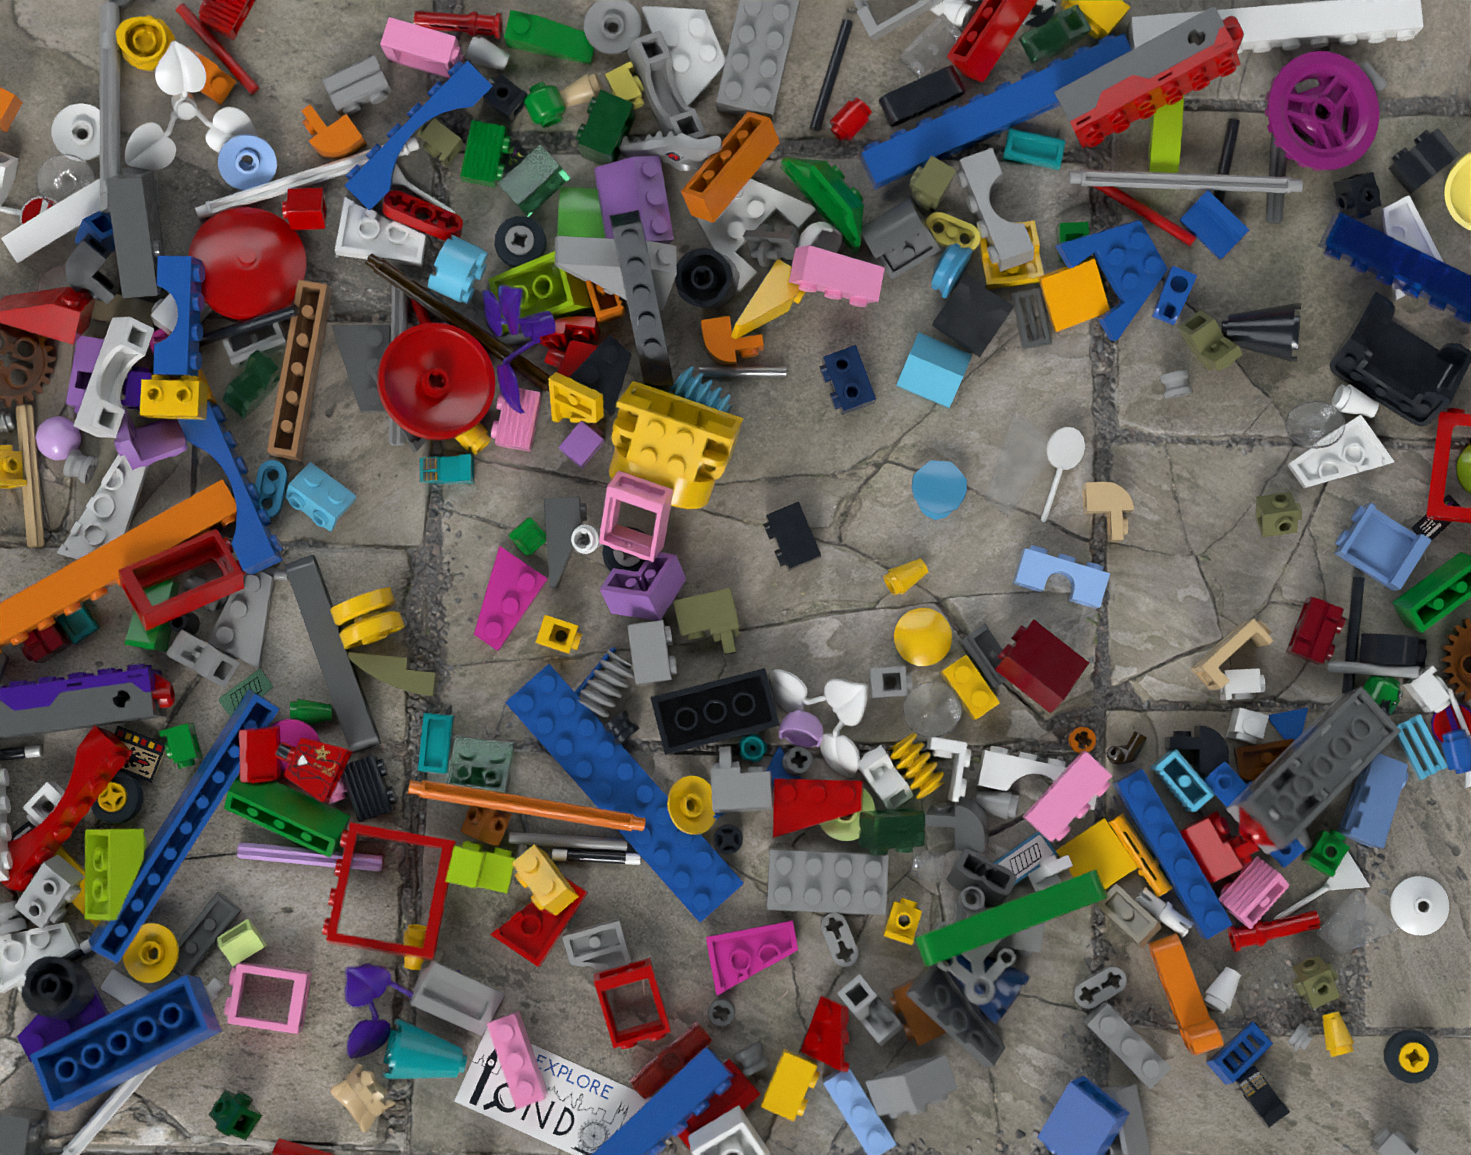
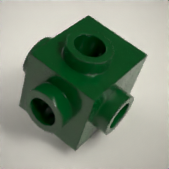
(235, 1114)

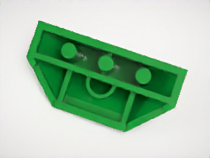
(829, 196)

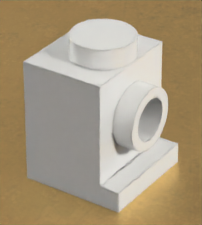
(1242, 684)
(1428, 690)
(1247, 725)
(37, 804)

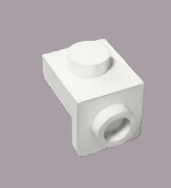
(1048, 872)

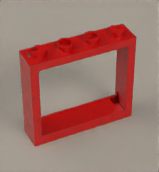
(338, 894)

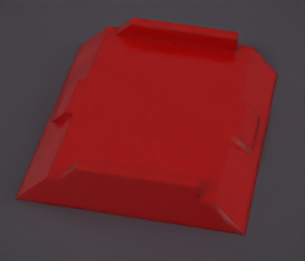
(258, 754)

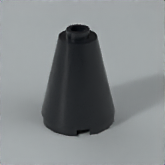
(1266, 330)

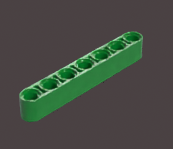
(1010, 918)

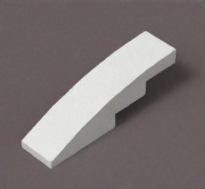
(53, 223)

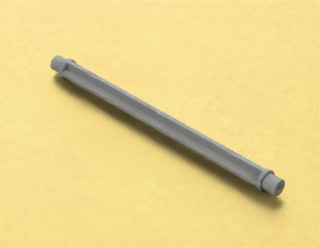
(1185, 181)

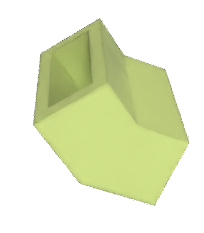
(241, 942)

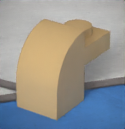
(1109, 500)

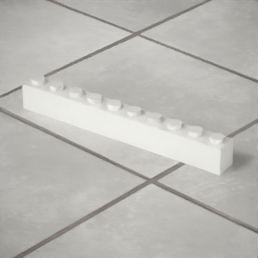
(1302, 23)

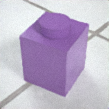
(582, 443)

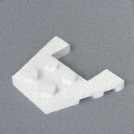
(746, 212)

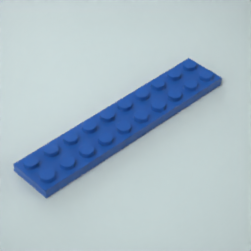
(620, 784)

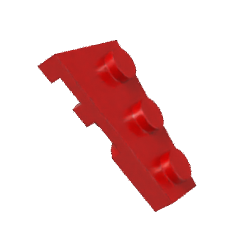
(812, 802)
(534, 931)

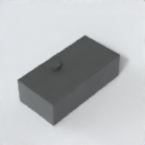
(136, 232)

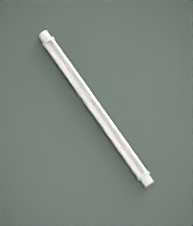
(294, 181)
(120, 1096)

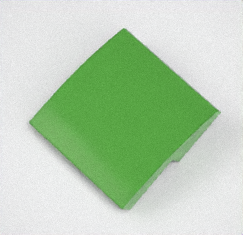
(579, 213)

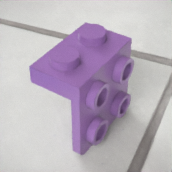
(149, 442)

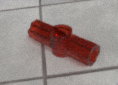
(655, 1073)

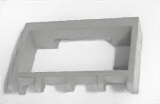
(878, 30)

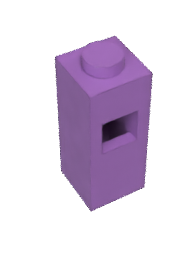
(84, 361)

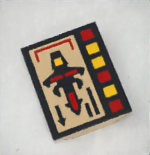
(145, 756)

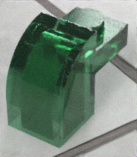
(1056, 35)
(252, 385)

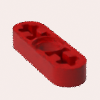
(405, 202)

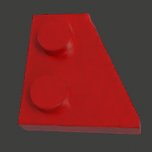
(828, 1034)

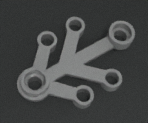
(977, 956)

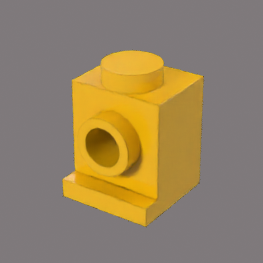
(11, 468)
(548, 632)
(892, 927)

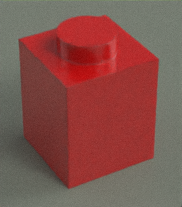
(305, 208)

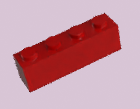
(988, 36)

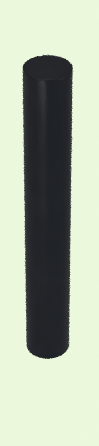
(1227, 153)

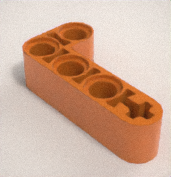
(1184, 997)

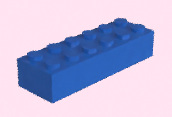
(125, 1043)

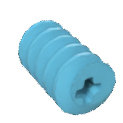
(694, 390)

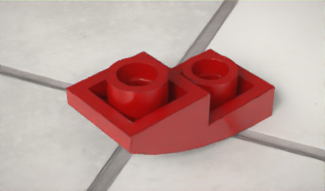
(578, 327)

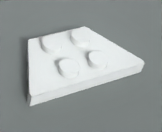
(692, 46)

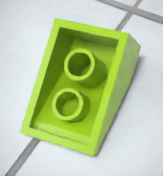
(544, 289)
(110, 869)

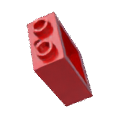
(621, 976)

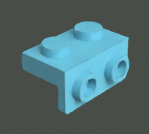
(319, 496)

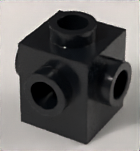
(1357, 194)

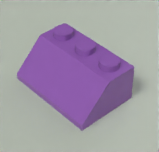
(633, 186)

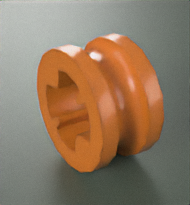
(1074, 744)

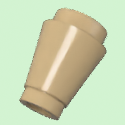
(582, 90)

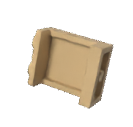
(1207, 667)

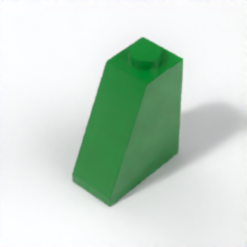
(157, 637)

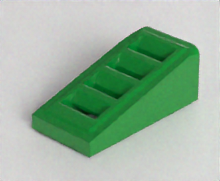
(528, 536)

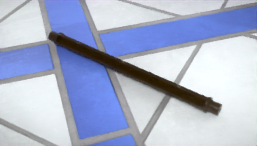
(455, 318)

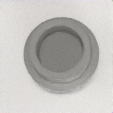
(1301, 1037)

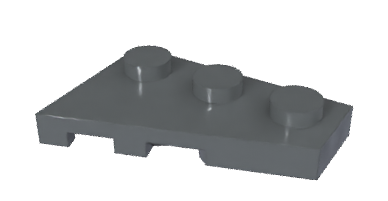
(361, 350)

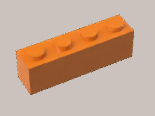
(730, 168)

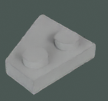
(597, 946)

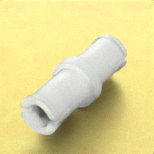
(1164, 912)

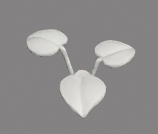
(178, 75)
(847, 701)

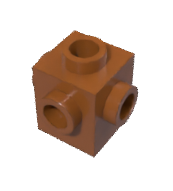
(486, 824)

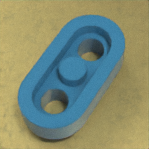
(270, 489)

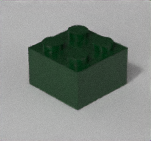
(605, 129)

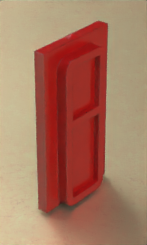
(740, 1093)

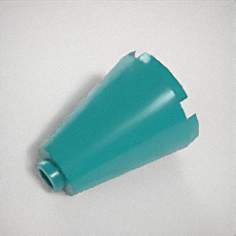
(421, 1054)

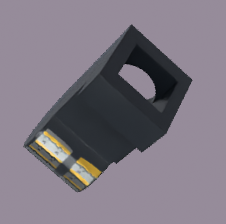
(1261, 1097)

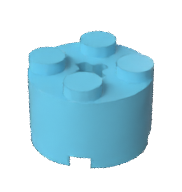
(457, 269)

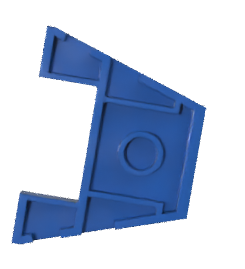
(1128, 263)

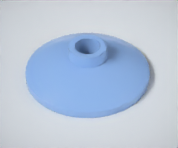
(243, 174)

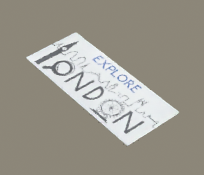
(575, 1115)

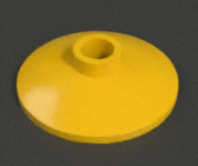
(698, 795)
(139, 958)

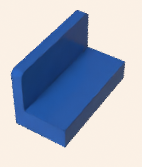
(1214, 225)

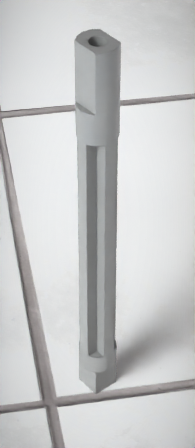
(109, 99)

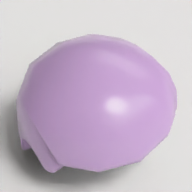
(57, 438)
(801, 729)

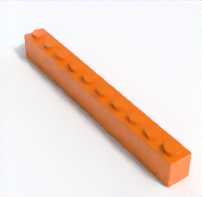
(99, 569)

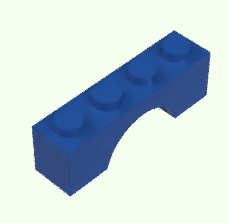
(180, 350)

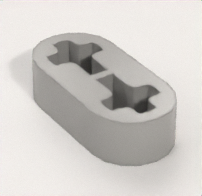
(832, 941)
(1102, 993)

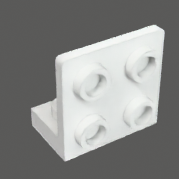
(962, 757)

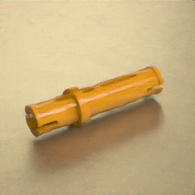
(1160, 884)

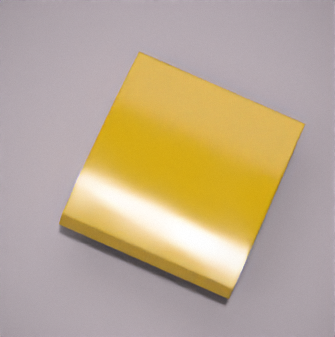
(1019, 275)

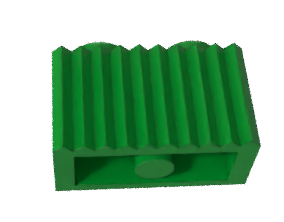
(484, 154)

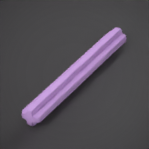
(305, 856)

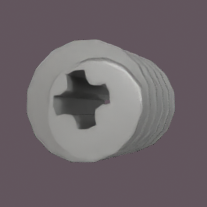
(607, 684)

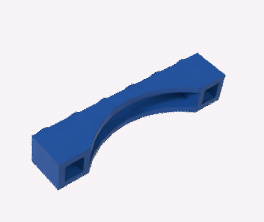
(376, 176)
(252, 538)

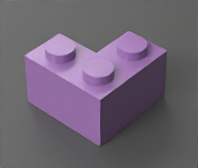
(644, 592)

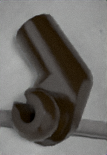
(1126, 753)

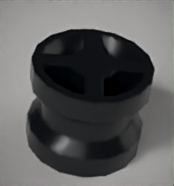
(621, 727)
(729, 842)

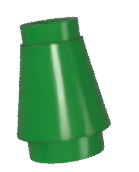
(310, 711)

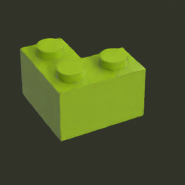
(481, 868)

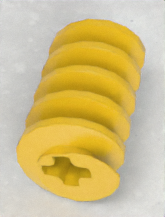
(916, 765)

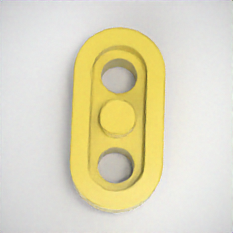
(953, 230)

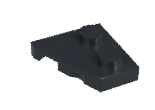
(605, 371)

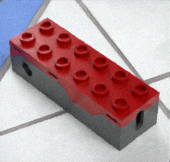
(1151, 76)

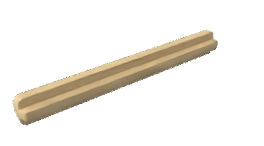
(31, 491)

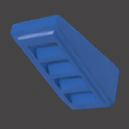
(1220, 1068)

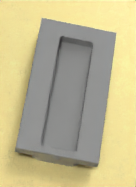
(456, 998)

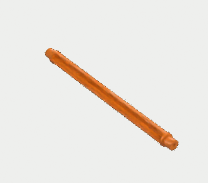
(526, 805)

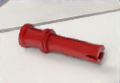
(471, 24)
(1265, 931)

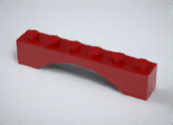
(95, 765)

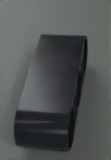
(921, 96)

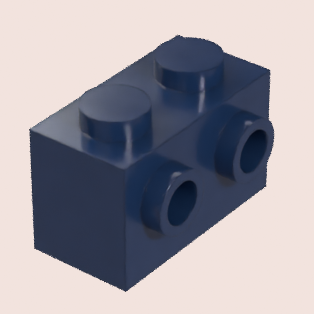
(848, 380)

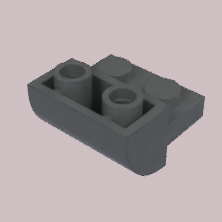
(900, 238)

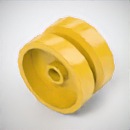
(368, 621)

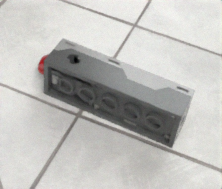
(1312, 771)

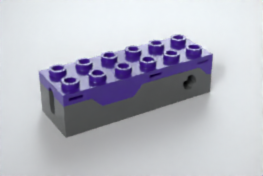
(83, 701)

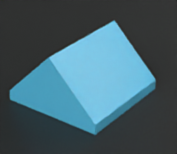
(934, 370)

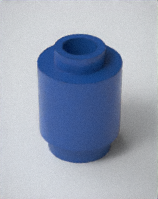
(1457, 750)

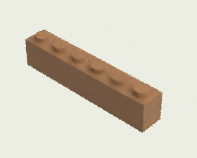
(299, 371)

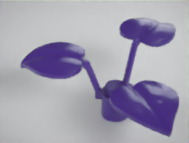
(531, 326)
(361, 987)

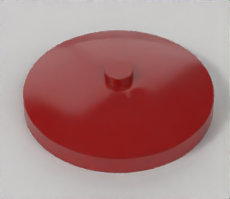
(248, 262)
(436, 381)

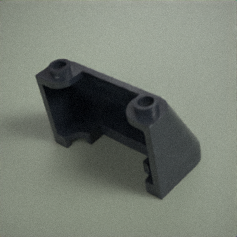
(1398, 365)

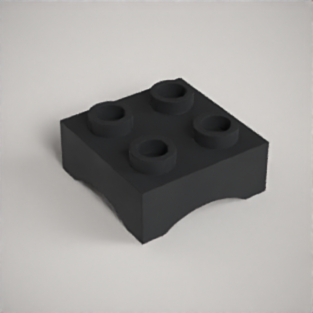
(972, 315)

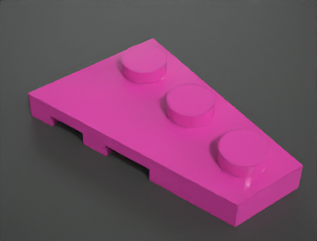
(507, 598)

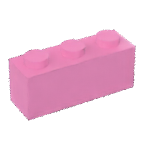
(836, 275)
(1068, 797)
(517, 1059)

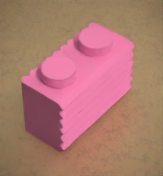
(517, 429)
(1253, 892)

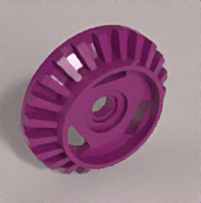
(1340, 85)

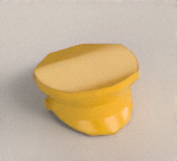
(144, 41)

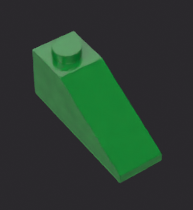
(547, 38)

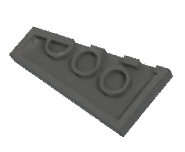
(946, 1003)

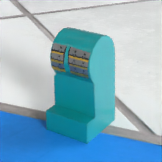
(447, 469)

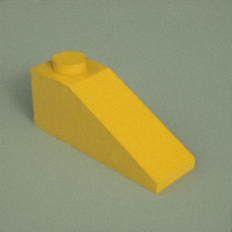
(770, 301)

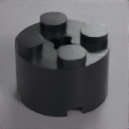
(692, 286)
(57, 988)

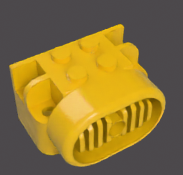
(672, 443)

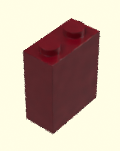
(1041, 665)

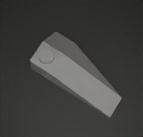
(598, 262)

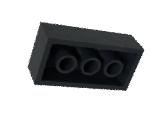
(715, 711)

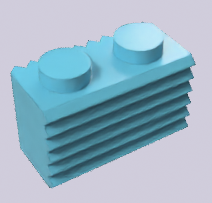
(1182, 780)

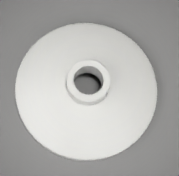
(69, 124)
(1405, 903)

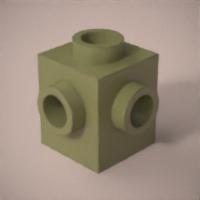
(1277, 514)
(1315, 981)

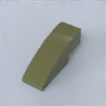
(397, 673)

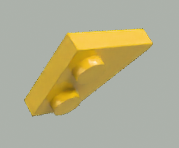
(574, 400)

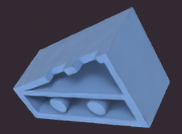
(1374, 801)

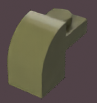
(1208, 343)

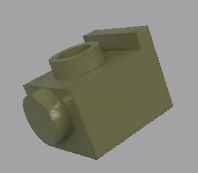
(440, 141)

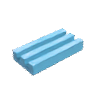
(1431, 769)

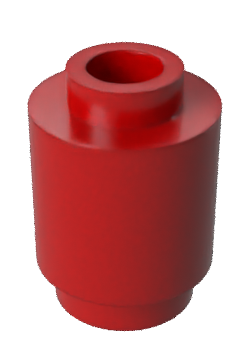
(850, 119)

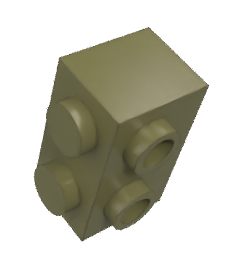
(931, 184)

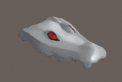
(679, 151)

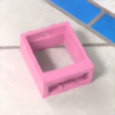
(420, 47)
(641, 494)
(298, 1000)

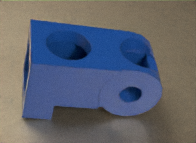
(1173, 295)

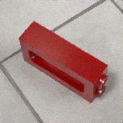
(1436, 507)
(173, 562)

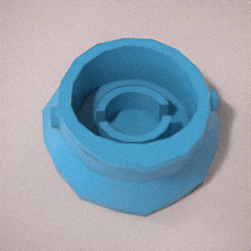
(950, 268)
(938, 488)

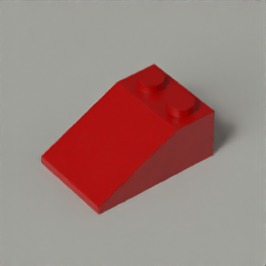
(50, 312)

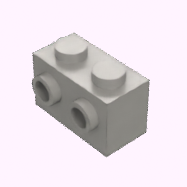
(50, 892)

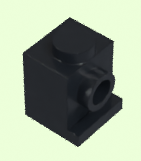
(511, 104)

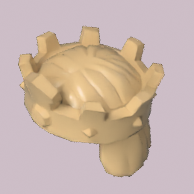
(362, 1096)

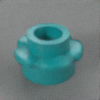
(756, 755)

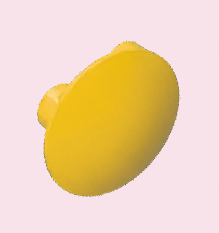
(922, 636)

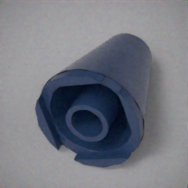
(1006, 987)

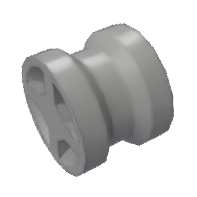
(1176, 384)
(80, 466)

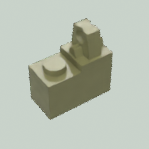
(710, 612)

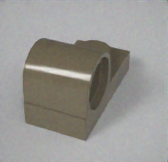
(1129, 916)

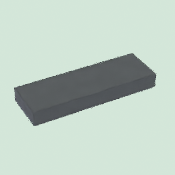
(204, 932)

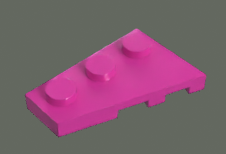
(747, 951)

